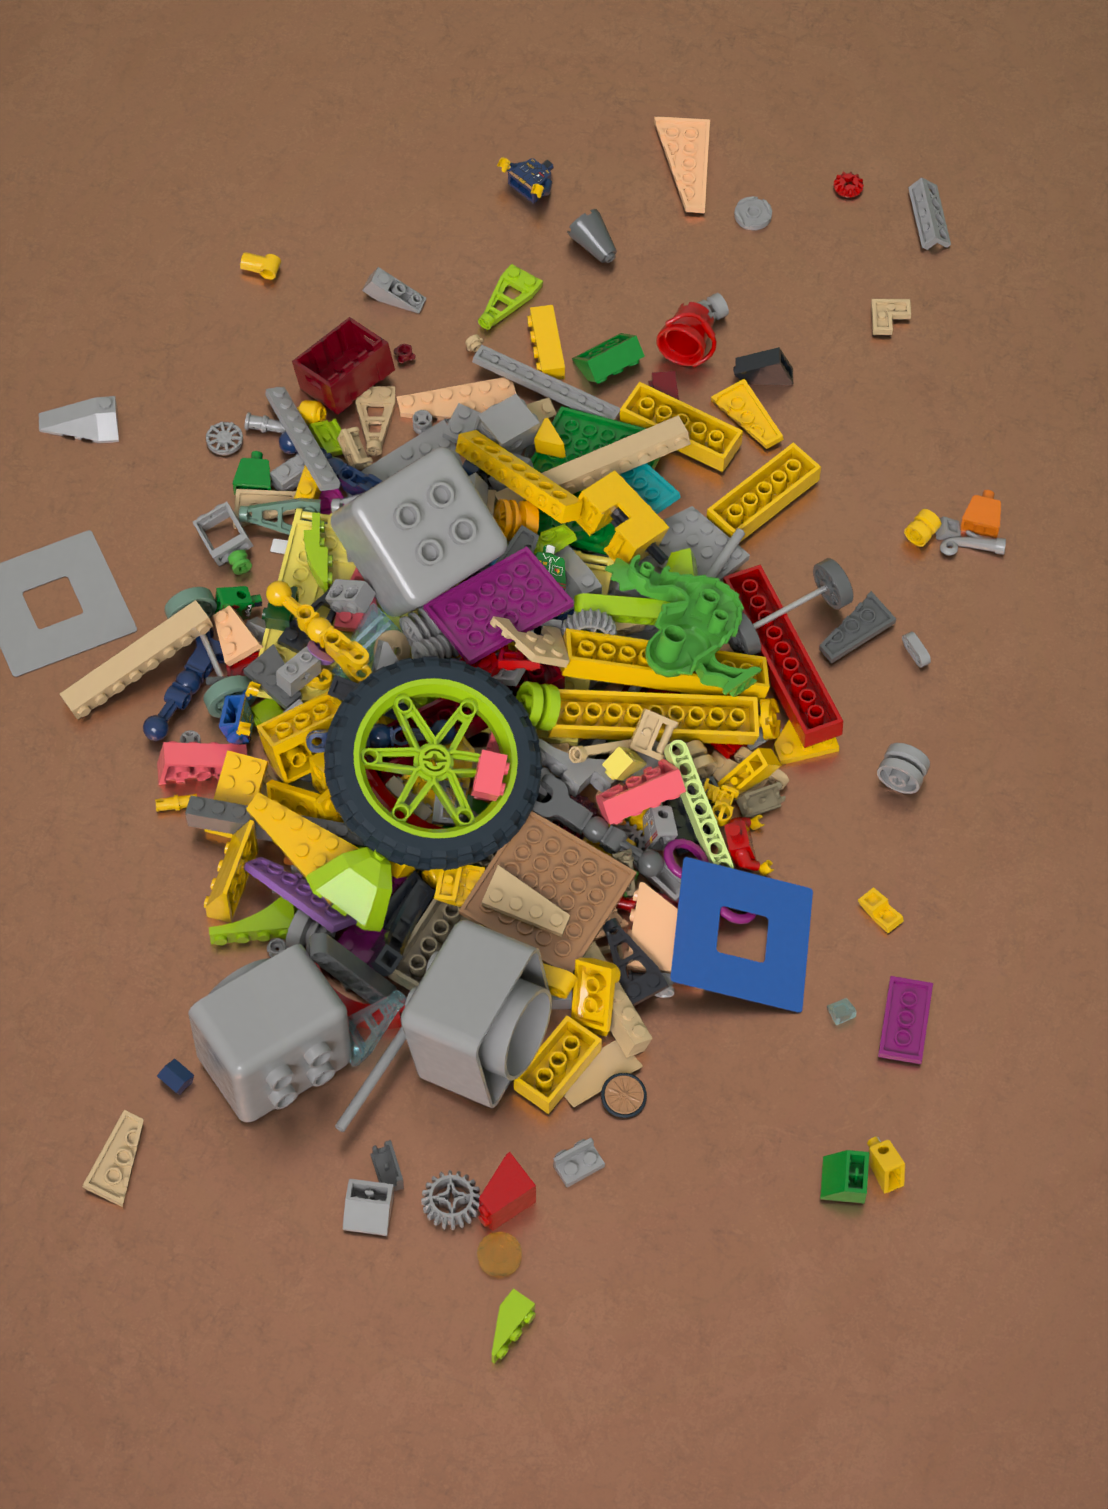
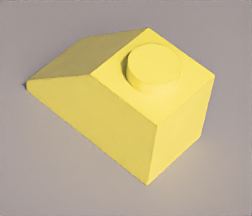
(623, 763)

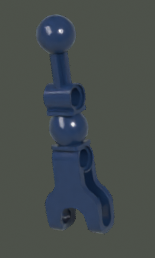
(350, 478)
(182, 689)
(383, 736)

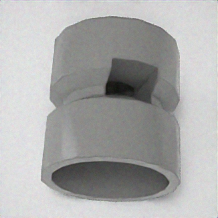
(716, 305)

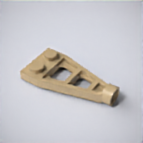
(376, 397)
(579, 753)

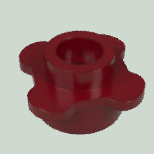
(404, 349)

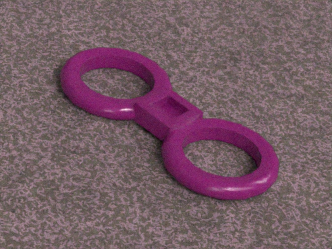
(701, 855)

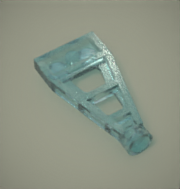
(389, 1007)

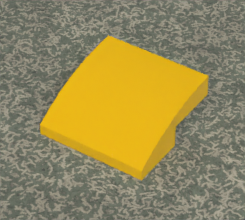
(456, 884)

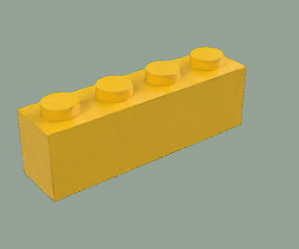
(546, 341)

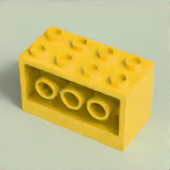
(286, 736)

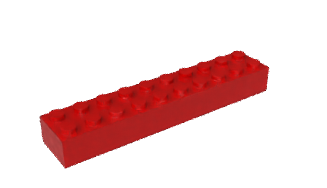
(788, 662)

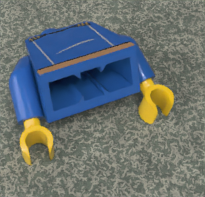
(236, 716)

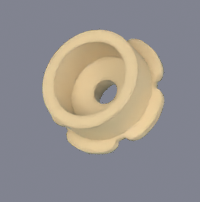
(474, 343)

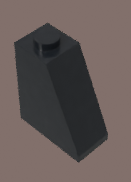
(764, 368)

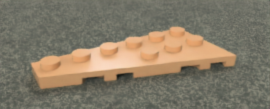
(687, 154)
(443, 402)

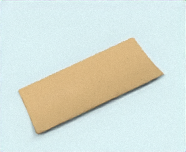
(607, 1063)

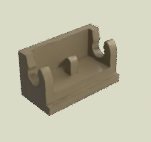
(761, 800)

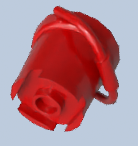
(686, 335)

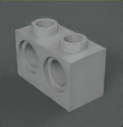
(350, 596)

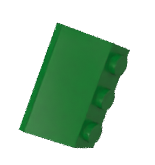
(609, 357)

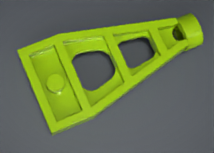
(519, 280)

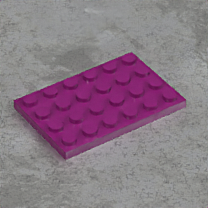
(510, 589)

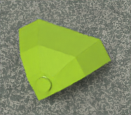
(356, 885)

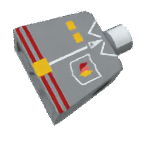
(659, 827)

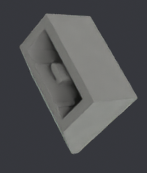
(368, 1207)

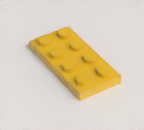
(239, 781)

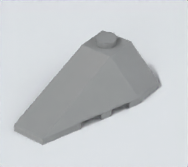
(87, 419)
(578, 575)

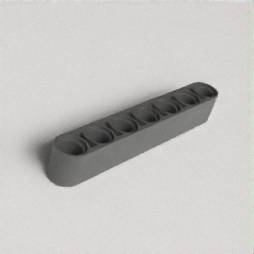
(349, 968)

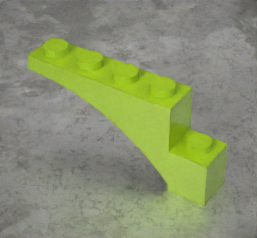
(265, 925)

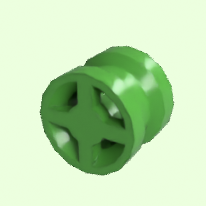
(240, 562)

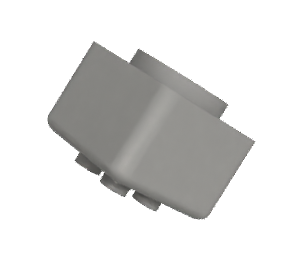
(419, 532)
(478, 1013)
(271, 1032)

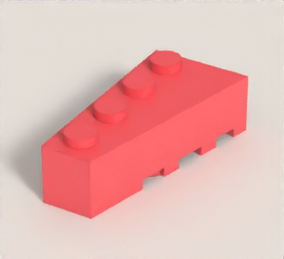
(193, 760)
(641, 792)

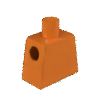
(983, 515)

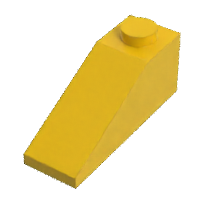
(751, 770)

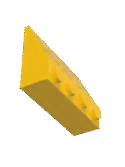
(232, 877)

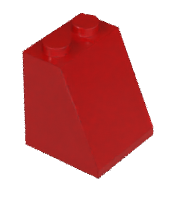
(506, 1194)

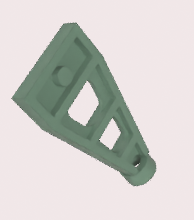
(308, 505)

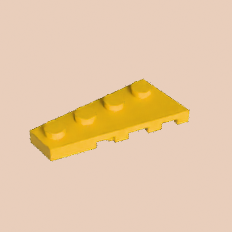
(747, 411)

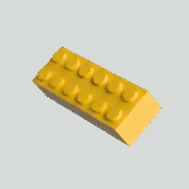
(710, 438)
(765, 492)

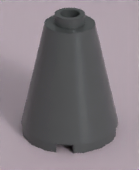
(593, 236)

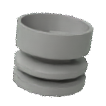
(418, 626)
(302, 928)

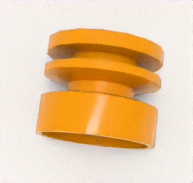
(513, 515)

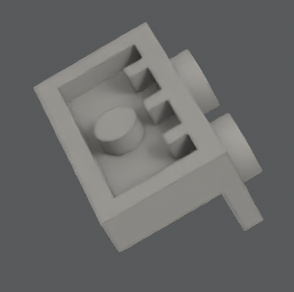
(577, 1162)

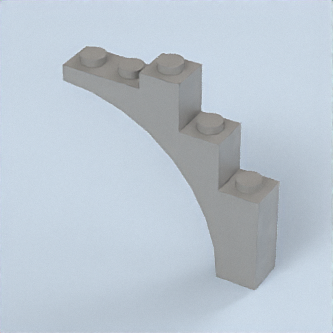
(579, 775)

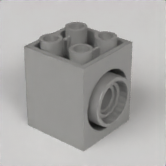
(509, 424)

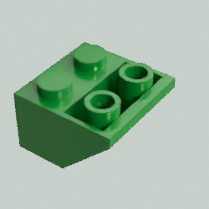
(845, 1176)

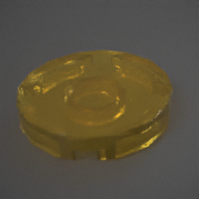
(499, 1254)

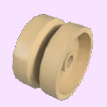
(703, 763)

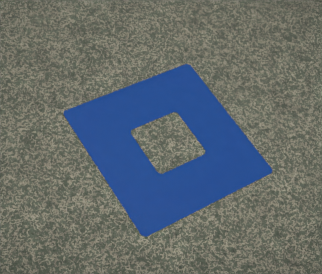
(697, 962)

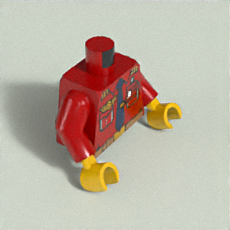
(741, 844)

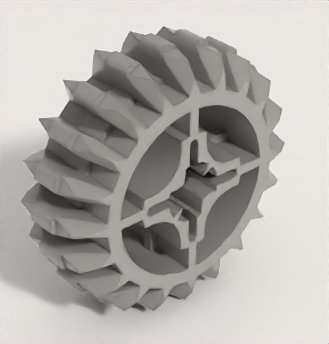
(590, 621)
(451, 1181)

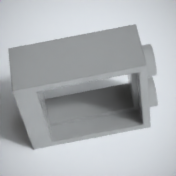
(213, 518)

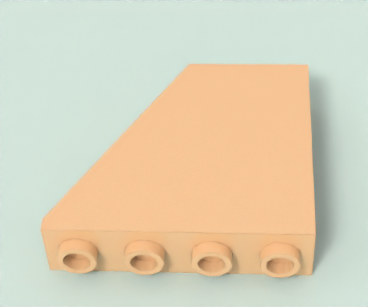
(652, 929)

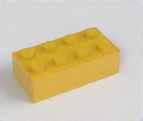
(558, 1064)

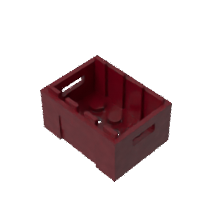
(343, 365)

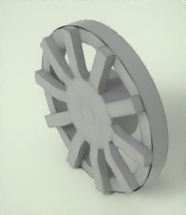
(224, 438)

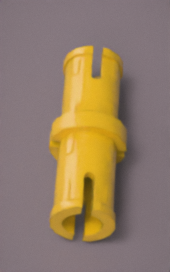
(171, 803)

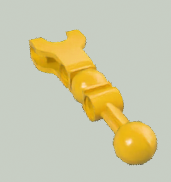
(319, 629)

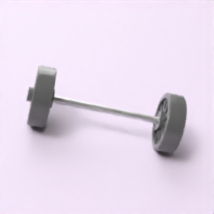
(831, 584)

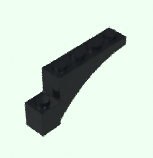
(394, 938)

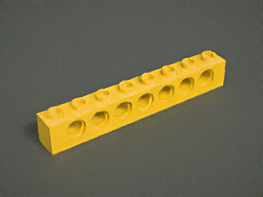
(519, 476)

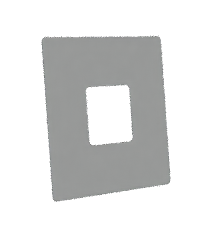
(104, 609)

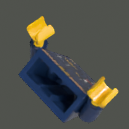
(529, 177)

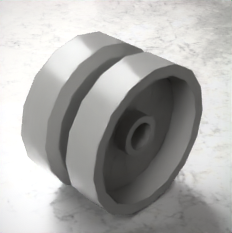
(903, 768)

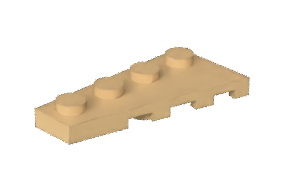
(521, 902)
(114, 1164)

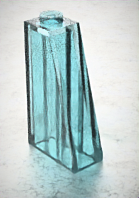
(369, 628)

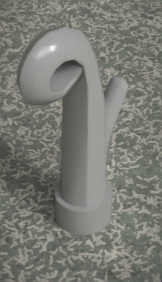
(974, 541)

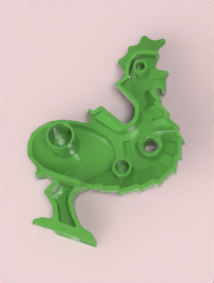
(691, 627)

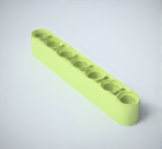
(699, 798)

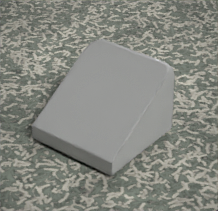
(948, 529)

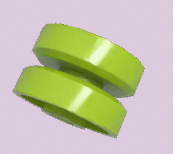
(541, 703)

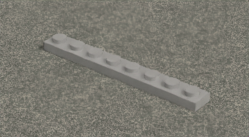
(544, 383)
(302, 439)

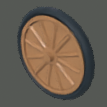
(623, 1095)

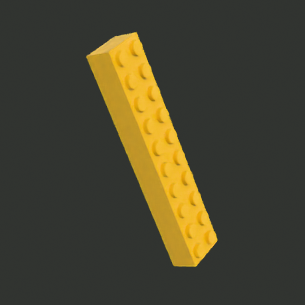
(624, 662)
(616, 715)

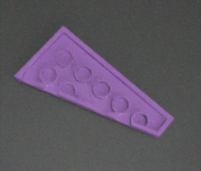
(298, 893)

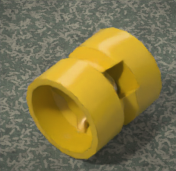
(922, 528)

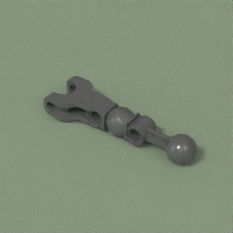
(595, 829)

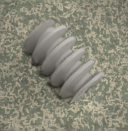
(434, 646)

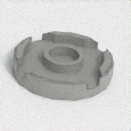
(753, 213)

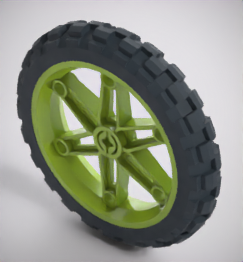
(393, 836)

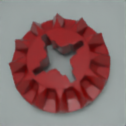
(848, 190)

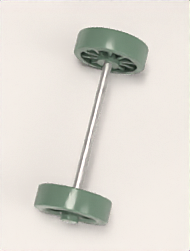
(231, 685)

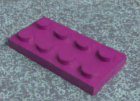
(905, 1020)

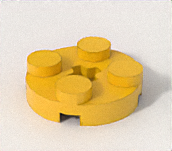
(768, 719)

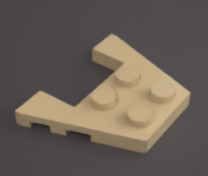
(540, 649)

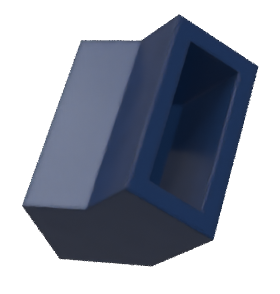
(176, 1076)

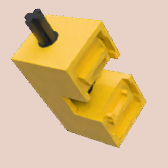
(635, 523)

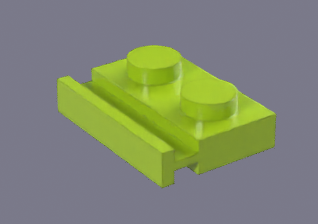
(326, 436)

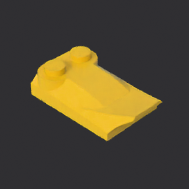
(594, 994)

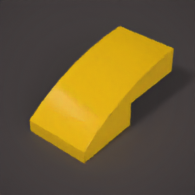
(880, 911)

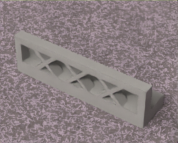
(926, 214)

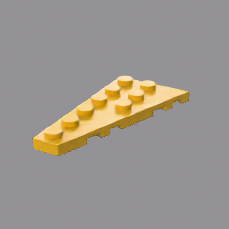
(300, 839)

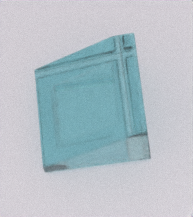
(842, 1011)

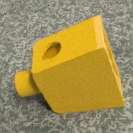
(886, 1164)

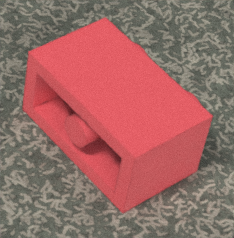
(489, 775)

